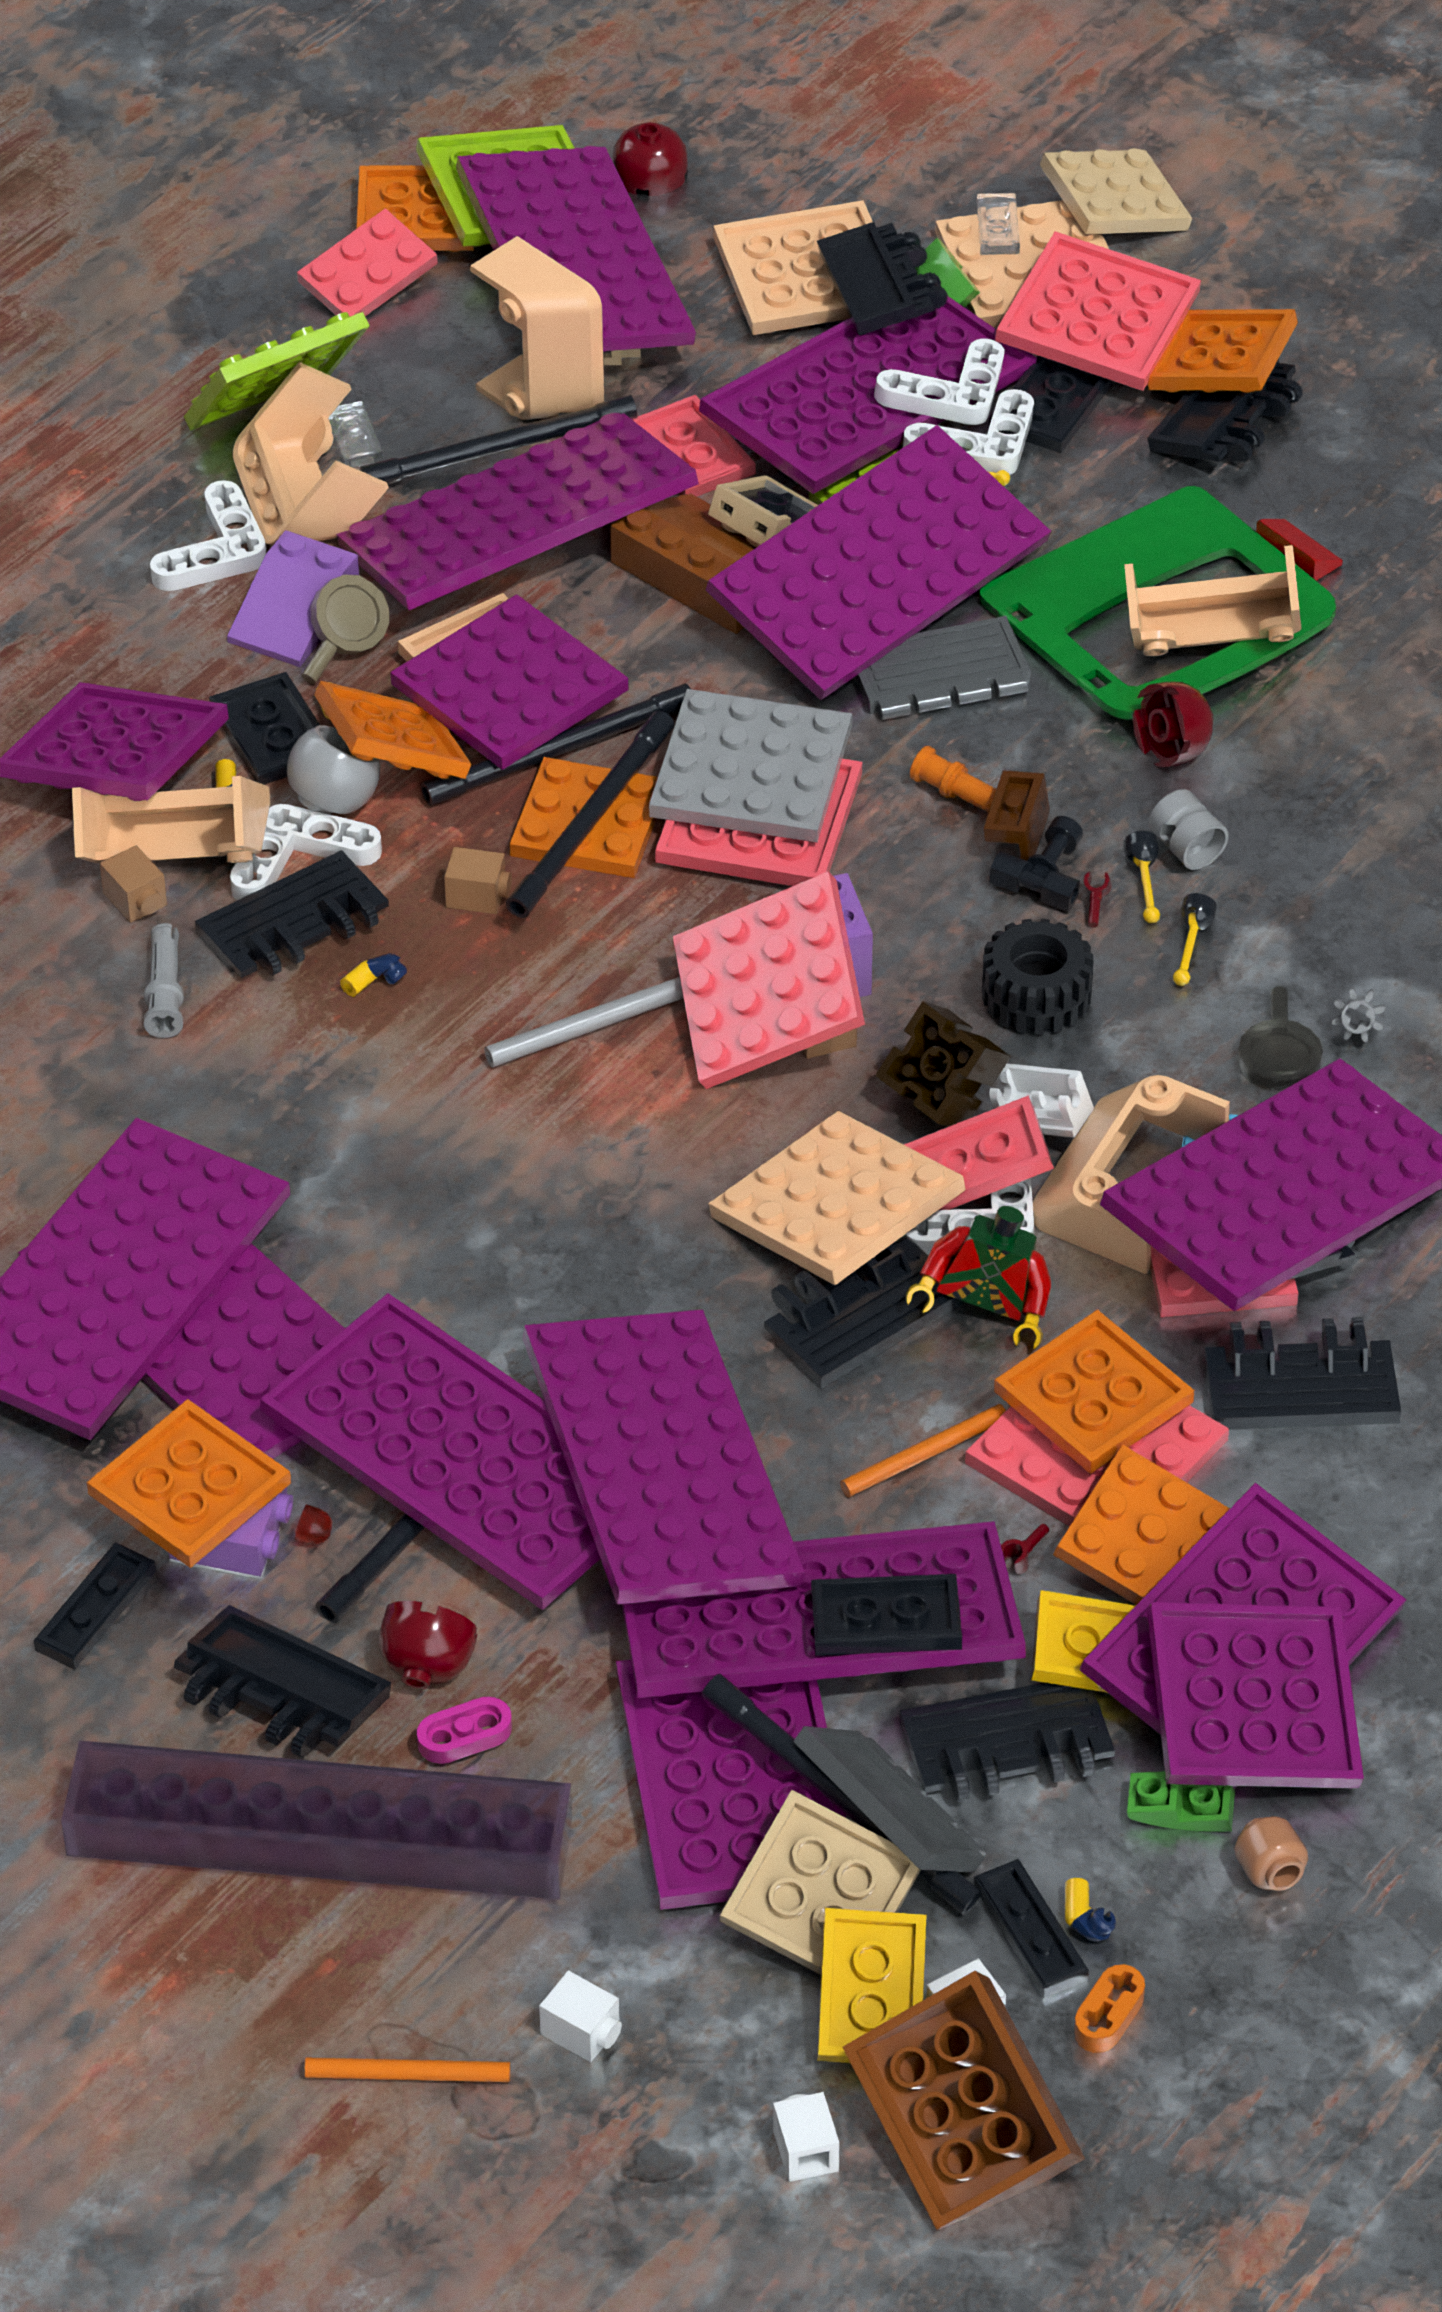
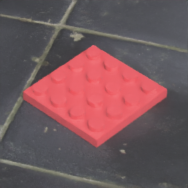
(1098, 310)
(761, 855)
(768, 980)
(1048, 1478)

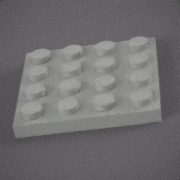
(751, 765)

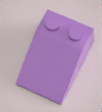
(279, 601)

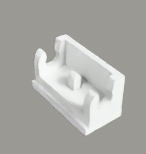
(1056, 1094)

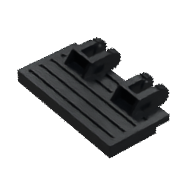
(879, 276)
(1219, 422)
(291, 915)
(854, 1318)
(1299, 1386)
(274, 1668)
(1005, 1732)

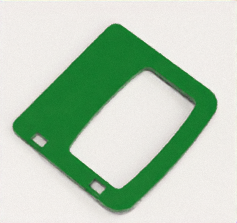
(1161, 542)

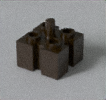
(942, 1065)

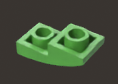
(949, 272)
(1180, 1805)

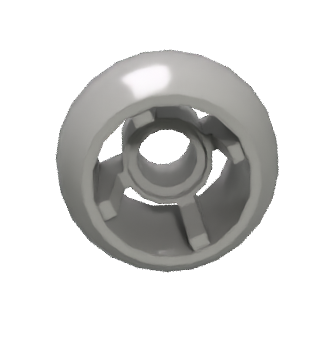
(328, 774)

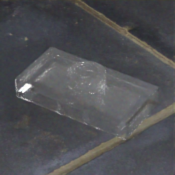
(997, 224)
(354, 435)

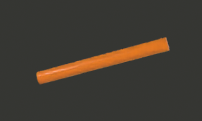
(921, 1451)
(407, 2069)

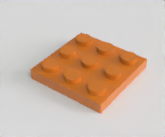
(411, 199)
(1224, 350)
(392, 731)
(557, 796)
(1093, 1391)
(189, 1483)
(1136, 1526)

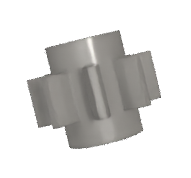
(1363, 1025)

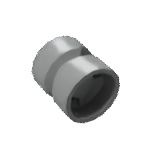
(1188, 829)

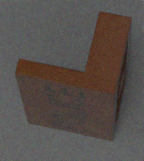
(1018, 811)

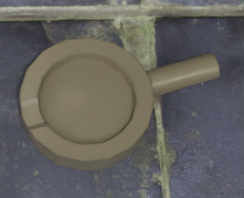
(347, 618)

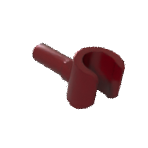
(1095, 897)
(1023, 1548)

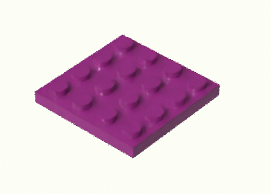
(509, 681)
(113, 741)
(1254, 1695)

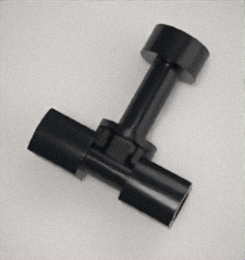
(1041, 871)

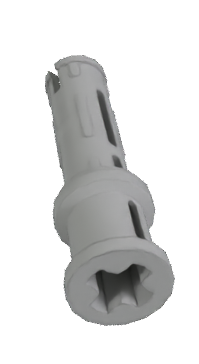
(163, 992)

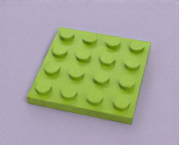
(440, 160)
(254, 379)

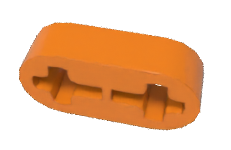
(1118, 2013)

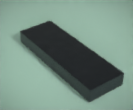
(94, 1605)
(1031, 1928)

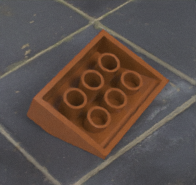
(678, 551)
(963, 2101)

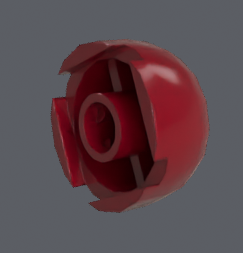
(650, 159)
(1173, 723)
(425, 1645)

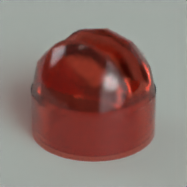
(313, 1526)

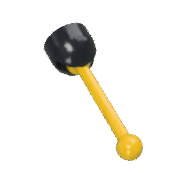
(1141, 851)
(1201, 919)

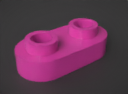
(462, 1730)

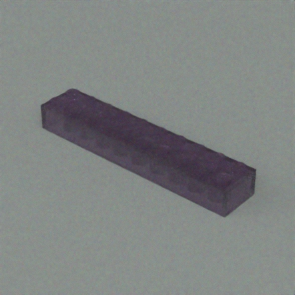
(318, 1819)

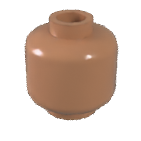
(1271, 1853)

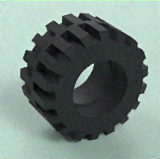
(1037, 976)

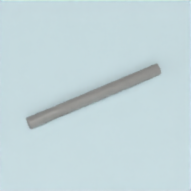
(584, 1022)

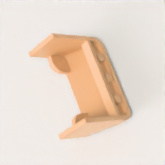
(559, 334)
(280, 465)
(1214, 610)
(173, 823)
(1072, 1193)

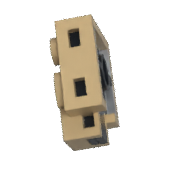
(757, 507)

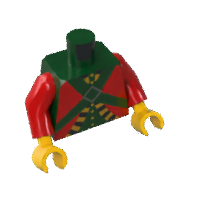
(991, 1268)

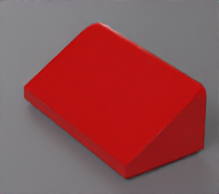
(1308, 553)

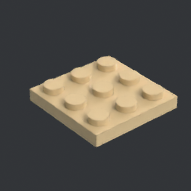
(1115, 191)
(812, 1864)

